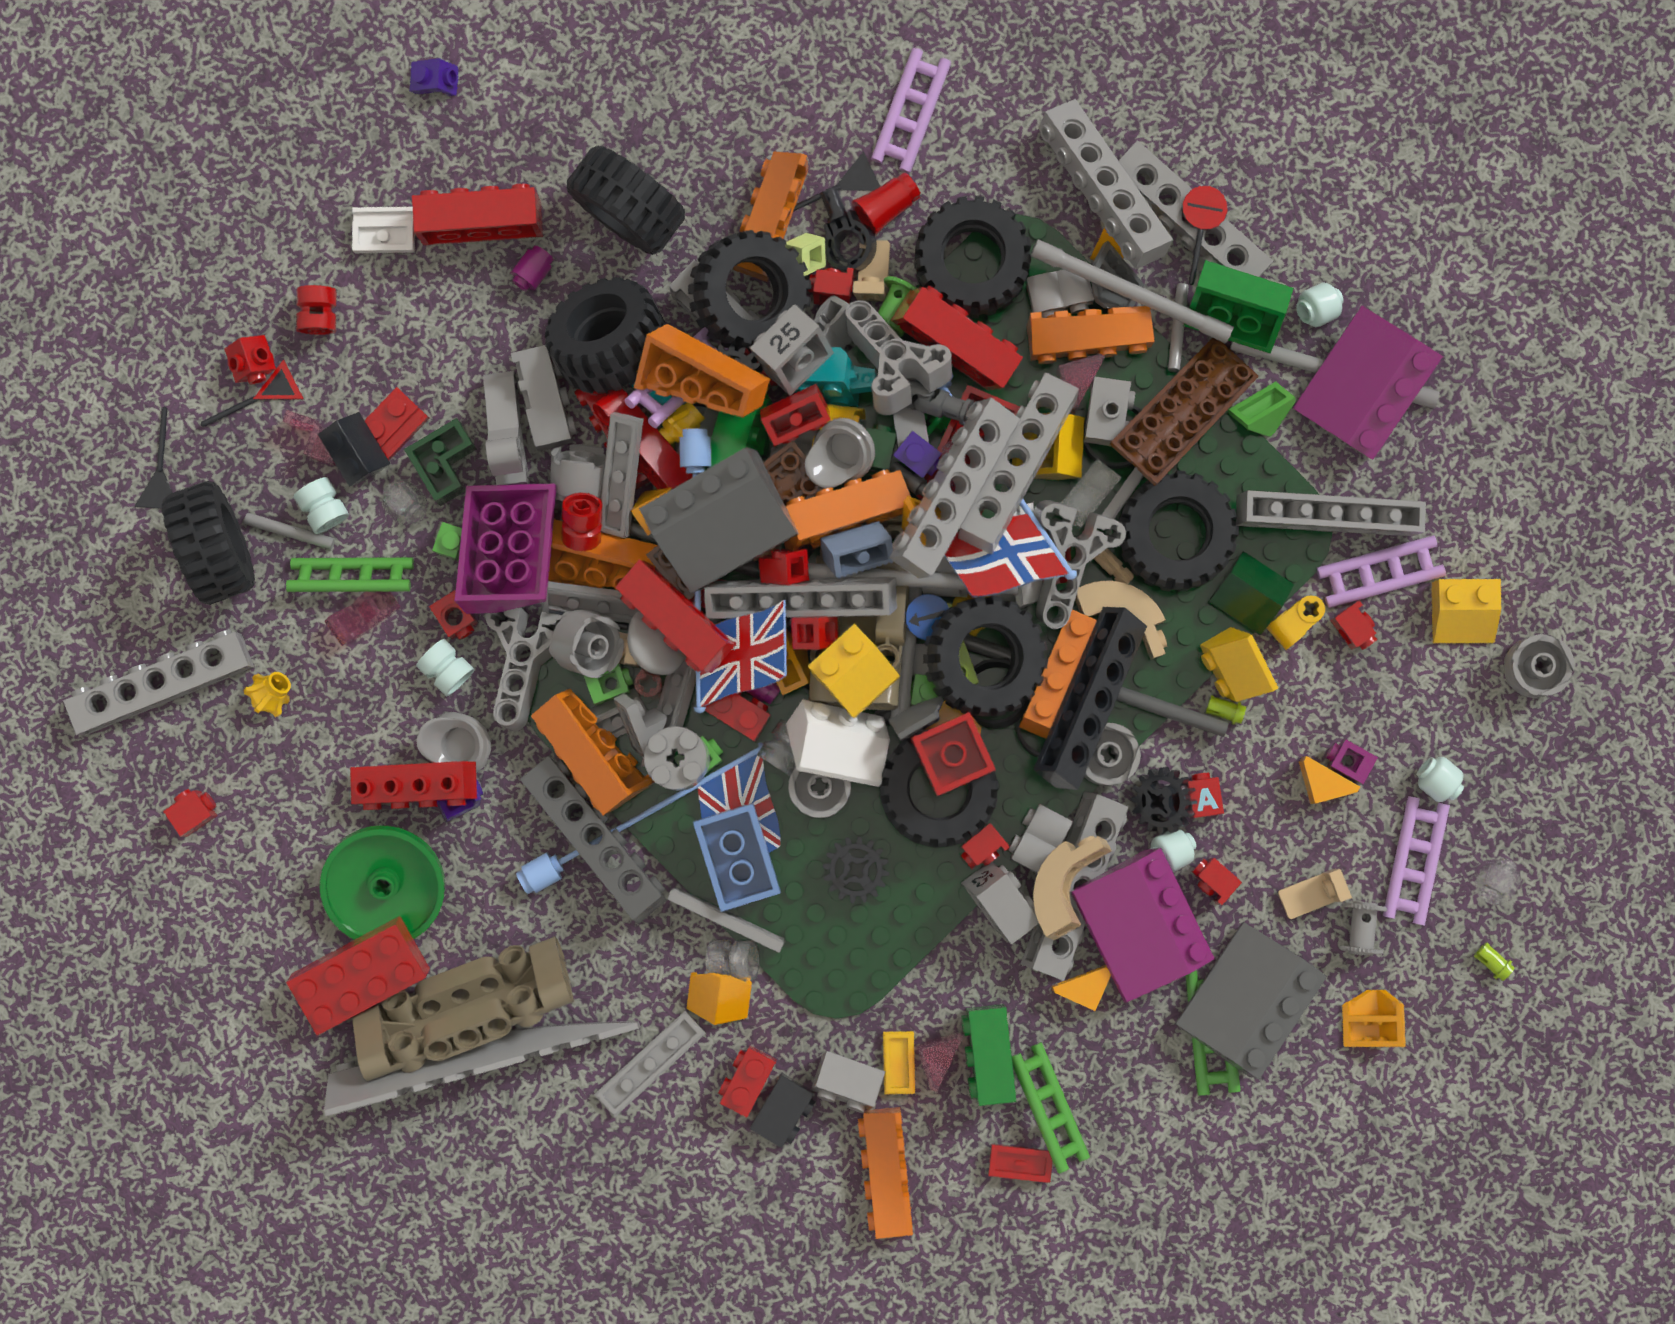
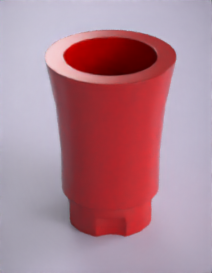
(886, 202)

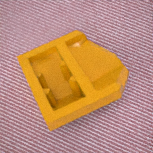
(718, 997)
(1373, 1020)

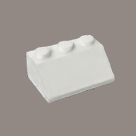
(837, 745)

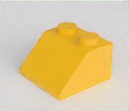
(1065, 454)
(1465, 610)
(1237, 665)
(853, 671)

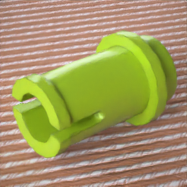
(1226, 709)
(1494, 962)

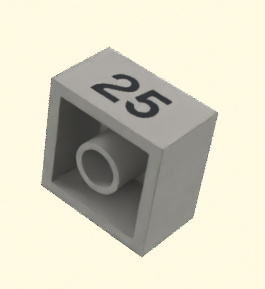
(791, 349)
(1001, 901)

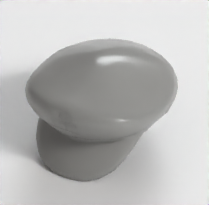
(840, 453)
(649, 648)
(453, 739)

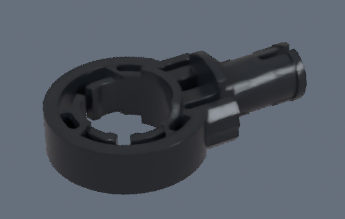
(836, 233)

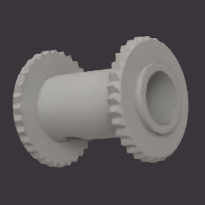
(1363, 932)

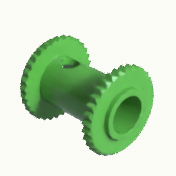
(891, 303)

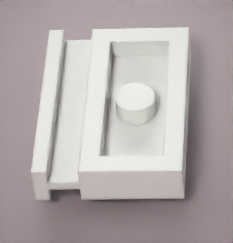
(383, 230)

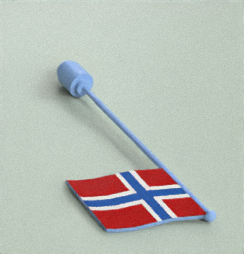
(1020, 557)

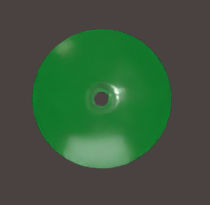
(353, 887)

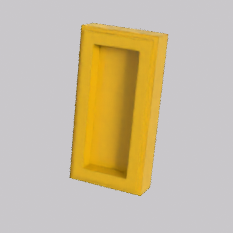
(899, 1062)

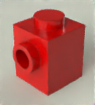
(190, 811)

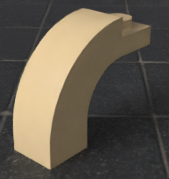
(1096, 595)
(1054, 883)

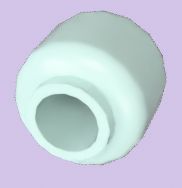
(1319, 304)
(1440, 779)
(1177, 848)

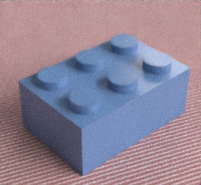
(737, 857)

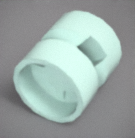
(320, 503)
(445, 667)

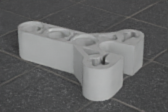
(895, 359)
(505, 439)
(1087, 547)
(514, 642)

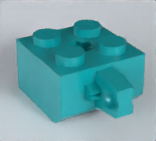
(840, 379)

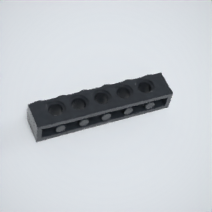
(1090, 698)

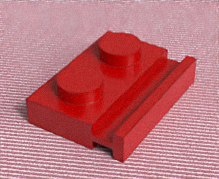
(395, 422)

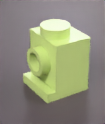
(810, 250)

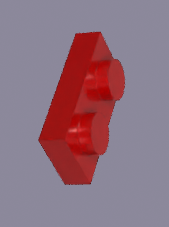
(1020, 1163)

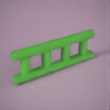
(364, 584)
(1203, 1077)
(1064, 1115)

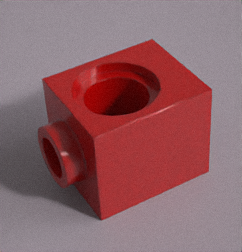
(442, 609)

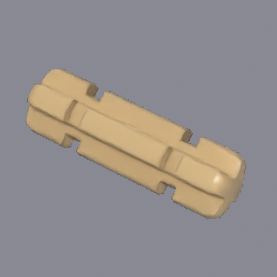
(1113, 565)

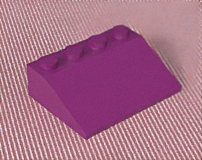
(1367, 382)
(505, 547)
(1142, 924)

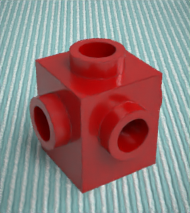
(250, 359)

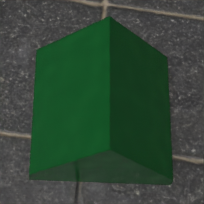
(1252, 593)

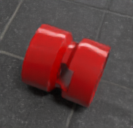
(316, 299)
(581, 521)

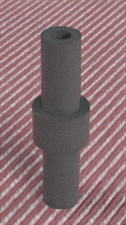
(913, 481)

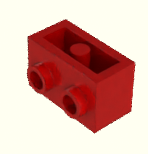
(795, 415)
(740, 714)
(751, 1074)

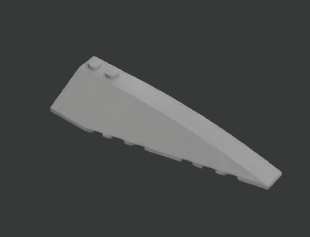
(350, 1090)

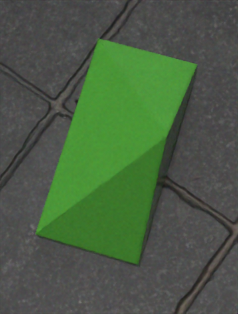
(1264, 410)

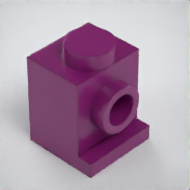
(1362, 761)

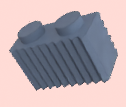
(857, 549)

